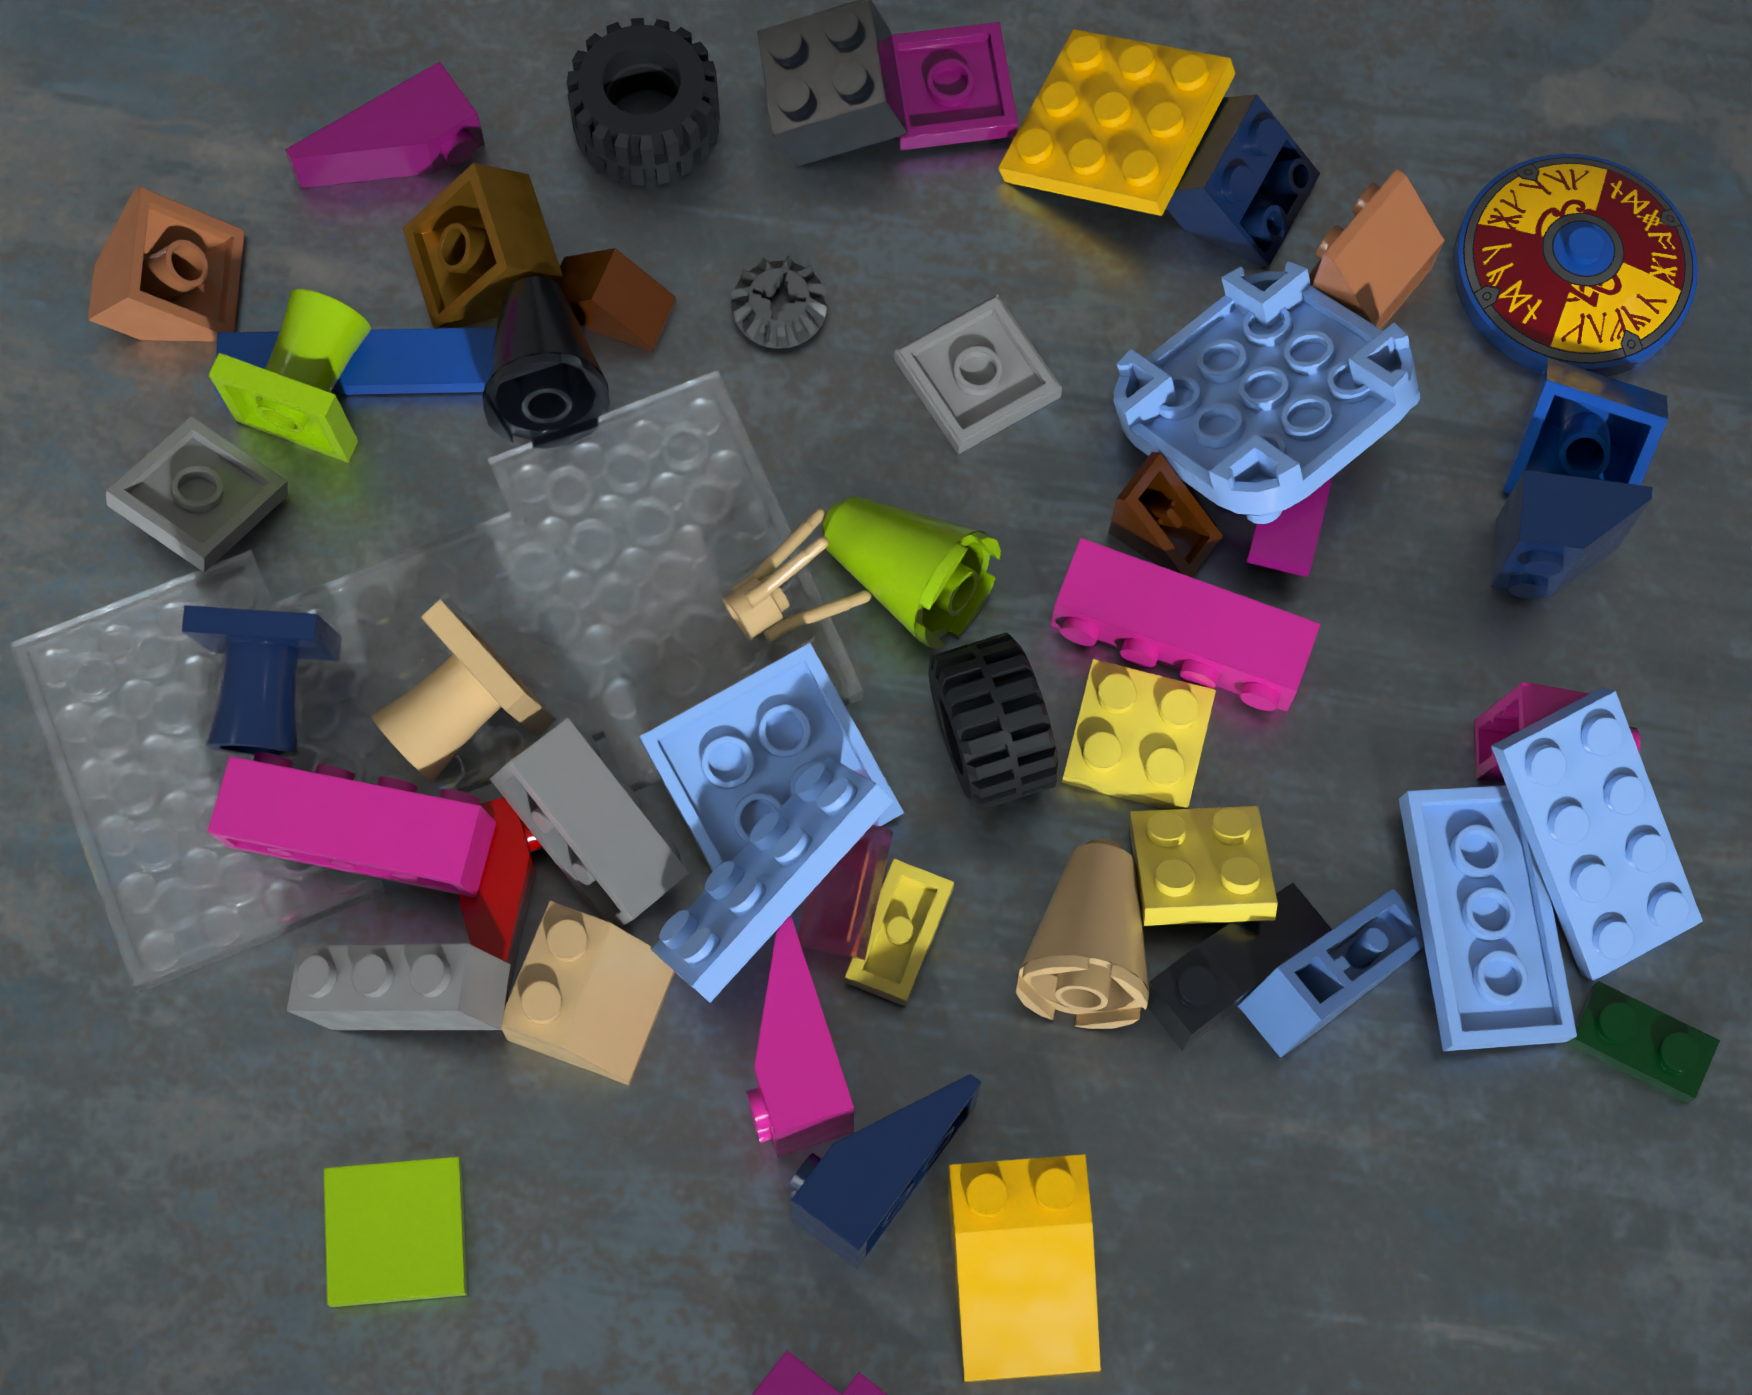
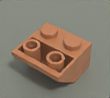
(1380, 253)

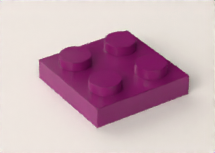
(954, 86)

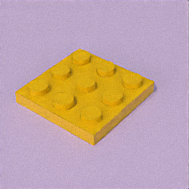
(1117, 121)

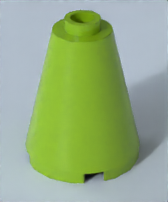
(914, 564)

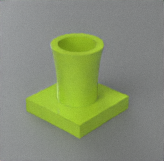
(295, 388)

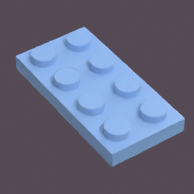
(1597, 833)
(770, 876)
(1485, 921)

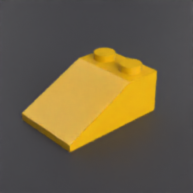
(1024, 1267)

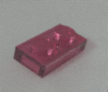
(844, 904)

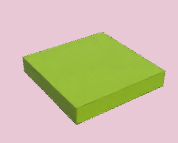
(395, 1232)

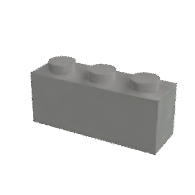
(590, 824)
(399, 987)

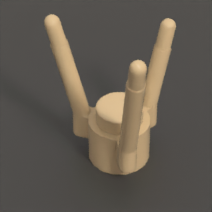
(758, 599)

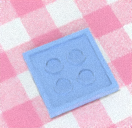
(749, 746)

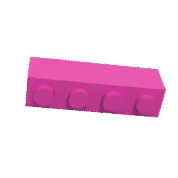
(1184, 626)
(353, 824)

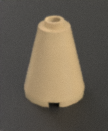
(1090, 943)

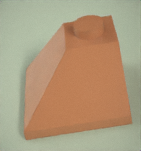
(167, 272)

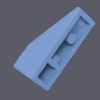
(1334, 972)

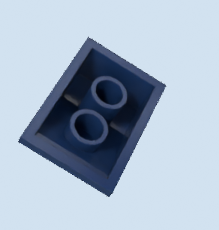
(872, 1173)

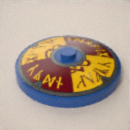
(1575, 264)

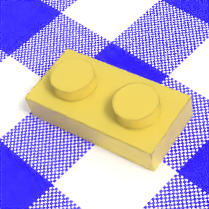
(901, 932)

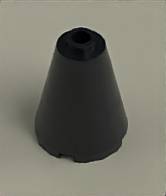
(542, 369)

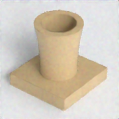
(456, 698)

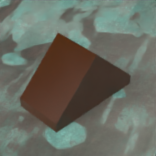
(616, 297)
(1163, 519)

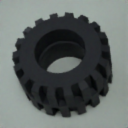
(636, 61)
(993, 721)

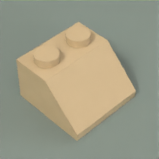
(587, 994)

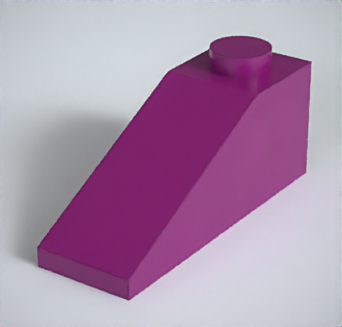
(395, 135)

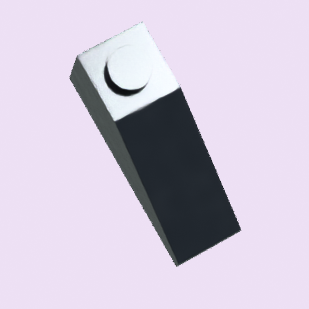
(1229, 966)

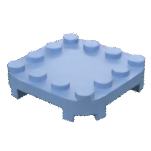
(1266, 392)

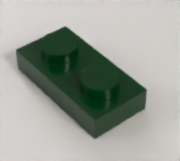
(1644, 1042)

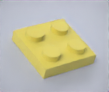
(1139, 736)
(1202, 866)

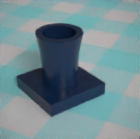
(259, 672)

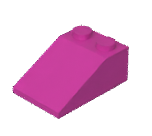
(796, 1068)

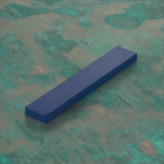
(392, 359)

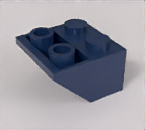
(1244, 182)

